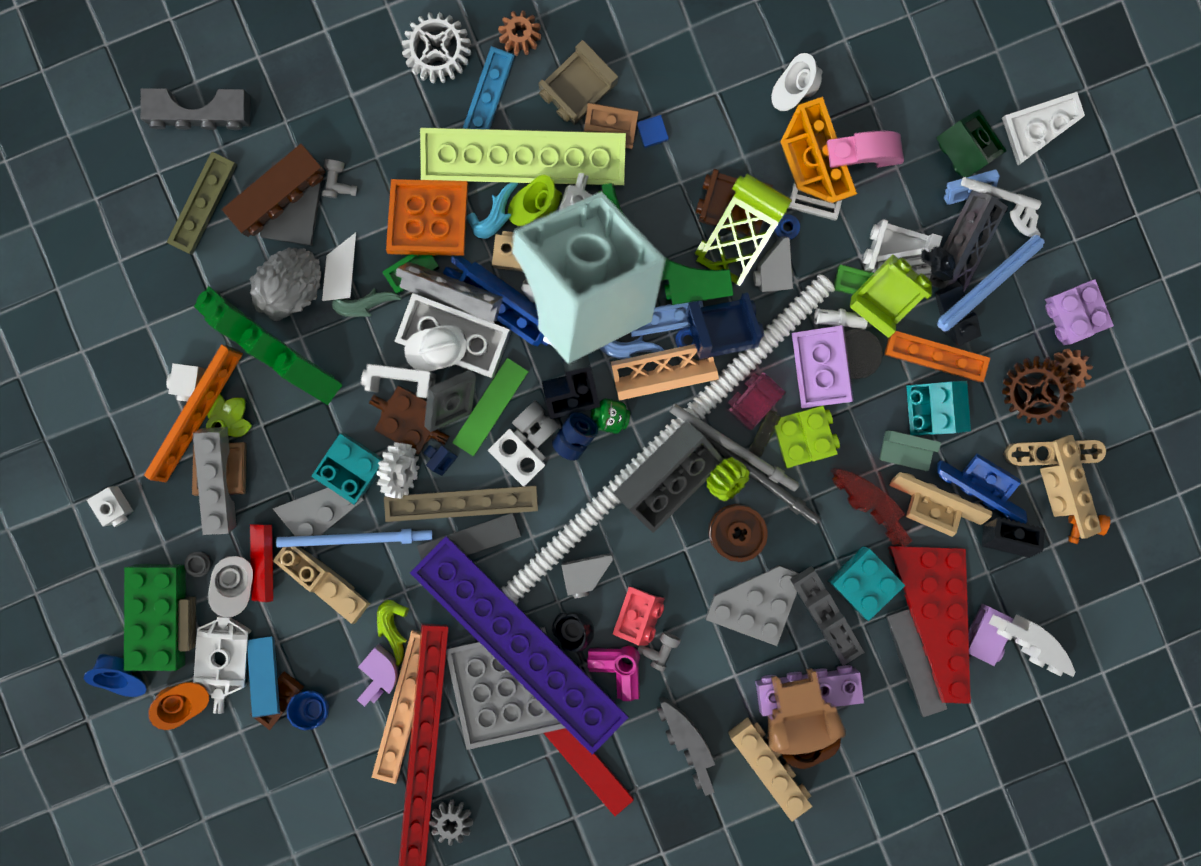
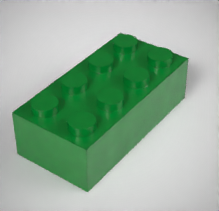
(152, 616)

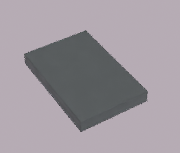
(297, 220)

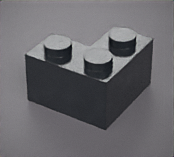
(571, 392)

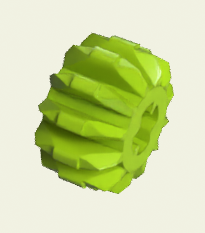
(727, 479)

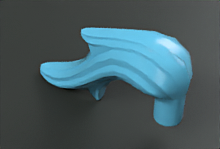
(497, 216)

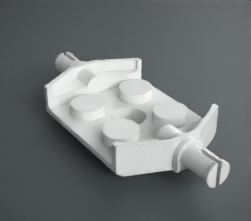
(231, 639)

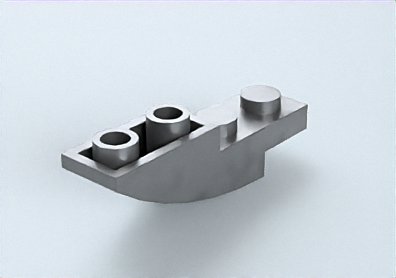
(686, 735)

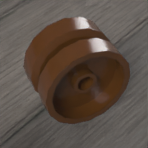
(752, 536)

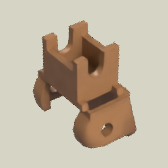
(802, 717)

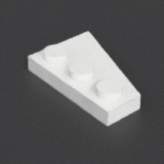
(1040, 124)

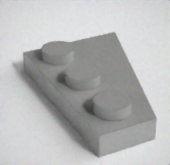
(315, 512)

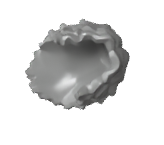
(285, 283)

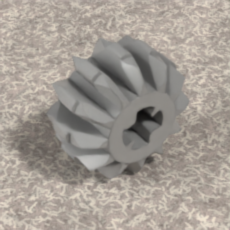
(452, 813)

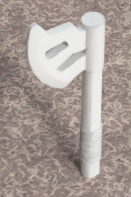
(1021, 201)

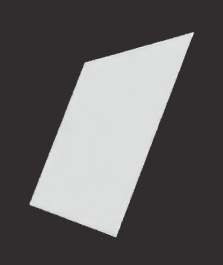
(339, 271)

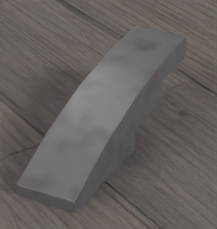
(827, 615)
(915, 663)

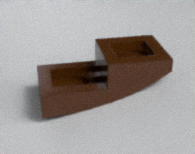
(287, 689)

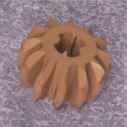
(528, 28)
(1078, 366)

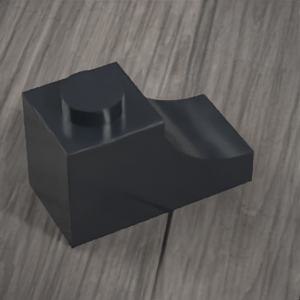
(968, 327)

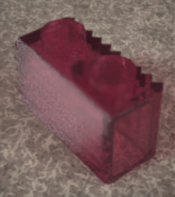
(756, 400)

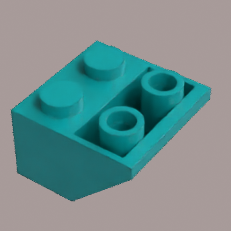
(938, 408)
(348, 468)

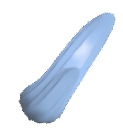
(625, 350)

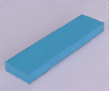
(489, 89)

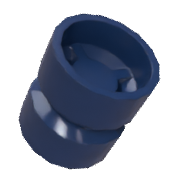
(575, 436)

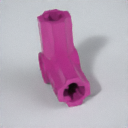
(626, 674)

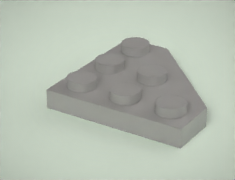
(756, 605)

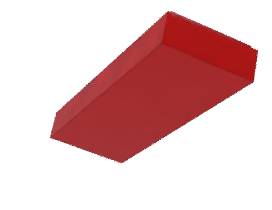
(261, 562)

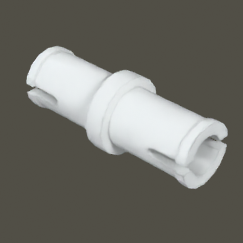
(839, 318)

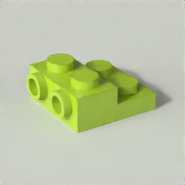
(806, 436)

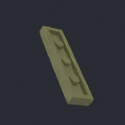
(201, 203)

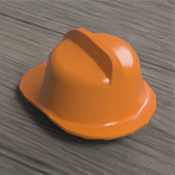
(177, 705)

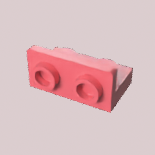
(639, 616)

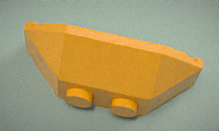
(808, 154)

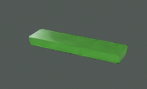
(490, 407)

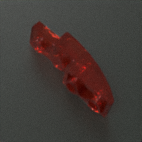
(867, 496)

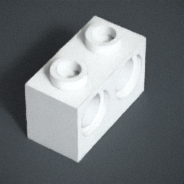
(513, 461)

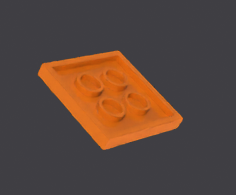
(427, 217)

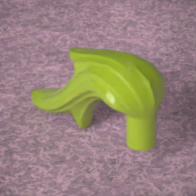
(387, 626)

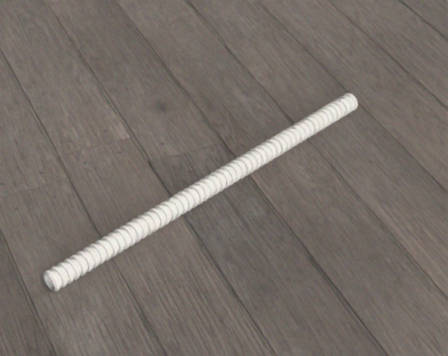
(714, 393)

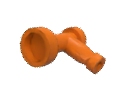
(1104, 524)

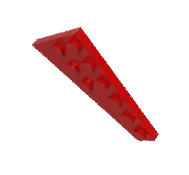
(939, 607)

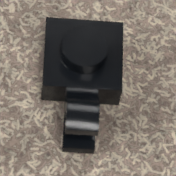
(941, 262)

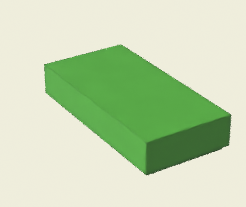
(850, 279)

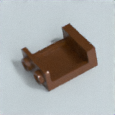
(717, 199)

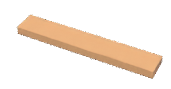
(400, 717)

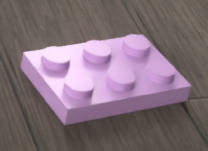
(822, 366)

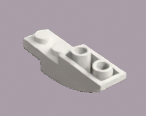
(1036, 642)

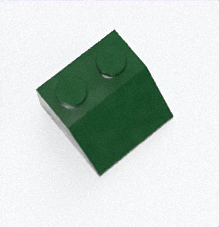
(970, 144)

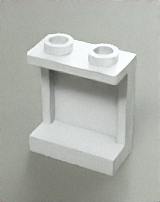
(894, 239)
(373, 374)

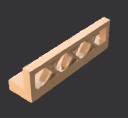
(664, 376)

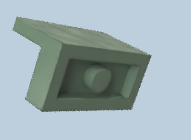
(908, 450)

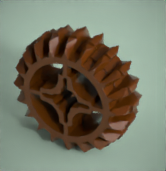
(1030, 384)

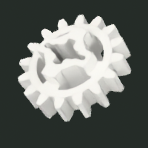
(398, 470)

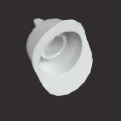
(798, 81)
(435, 348)
(230, 586)

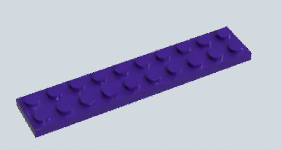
(519, 644)

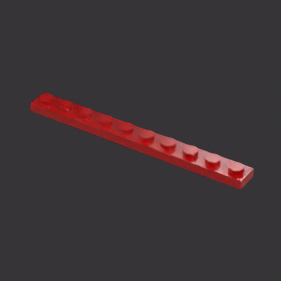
(423, 745)

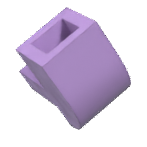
(383, 671)

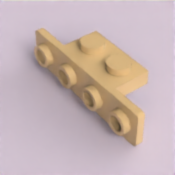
(1069, 489)
(937, 507)

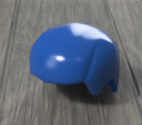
(307, 710)

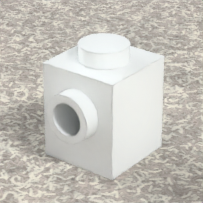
(184, 380)
(110, 506)

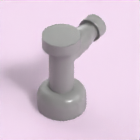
(332, 187)
(659, 658)

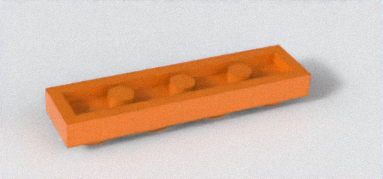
(937, 356)

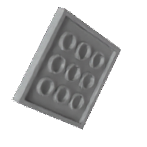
(492, 701)

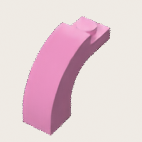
(877, 147)

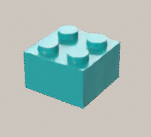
(866, 583)

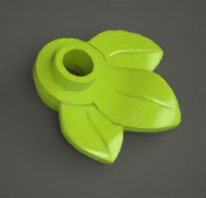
(230, 415)

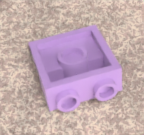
(1078, 313)

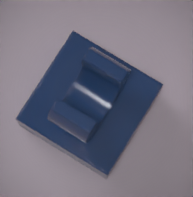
(440, 459)

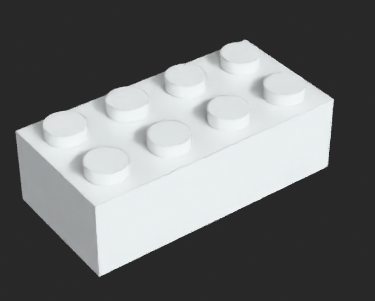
(483, 339)

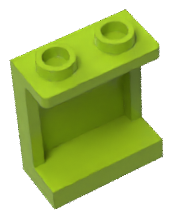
(890, 294)

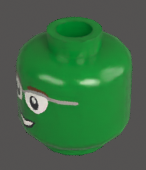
(611, 416)

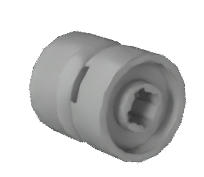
(529, 417)

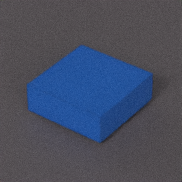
(652, 131)

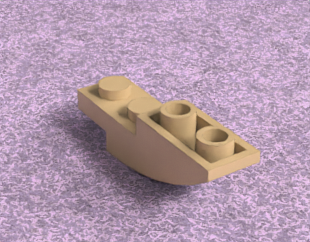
(322, 581)

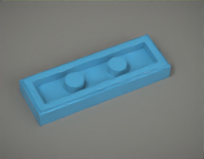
(263, 677)

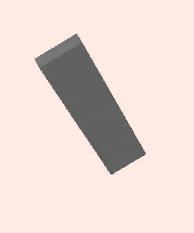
(479, 536)

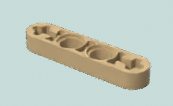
(1052, 458)

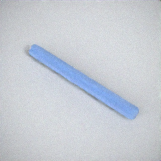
(990, 283)

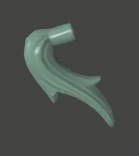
(360, 307)

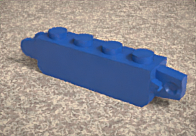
(515, 311)

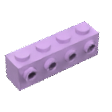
(836, 687)

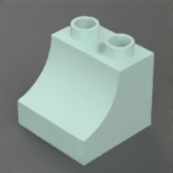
(588, 275)

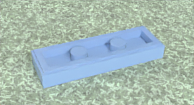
(665, 319)

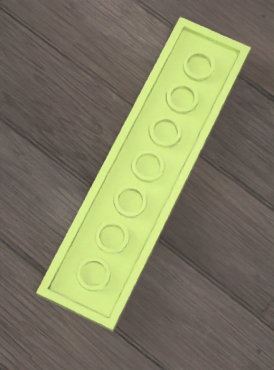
(521, 155)

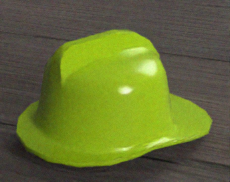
(534, 201)

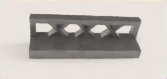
(965, 234)
(449, 291)

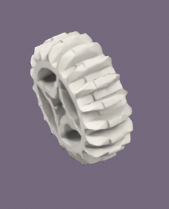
(429, 55)

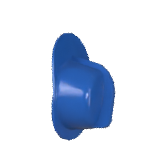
(110, 675)

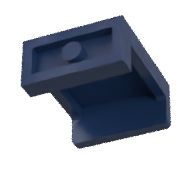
(724, 327)

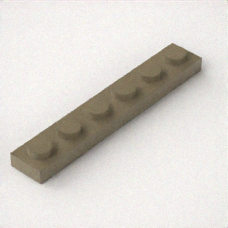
(461, 503)

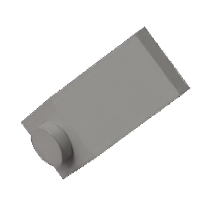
(775, 267)
(584, 574)

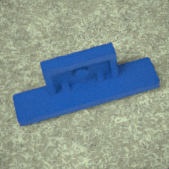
(988, 483)

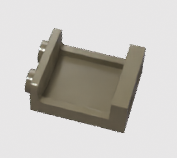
(577, 82)

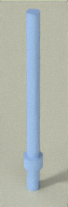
(404, 536)

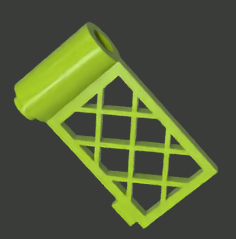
(755, 199)

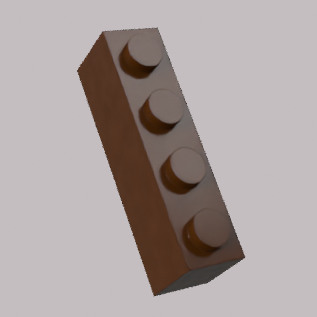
(274, 191)

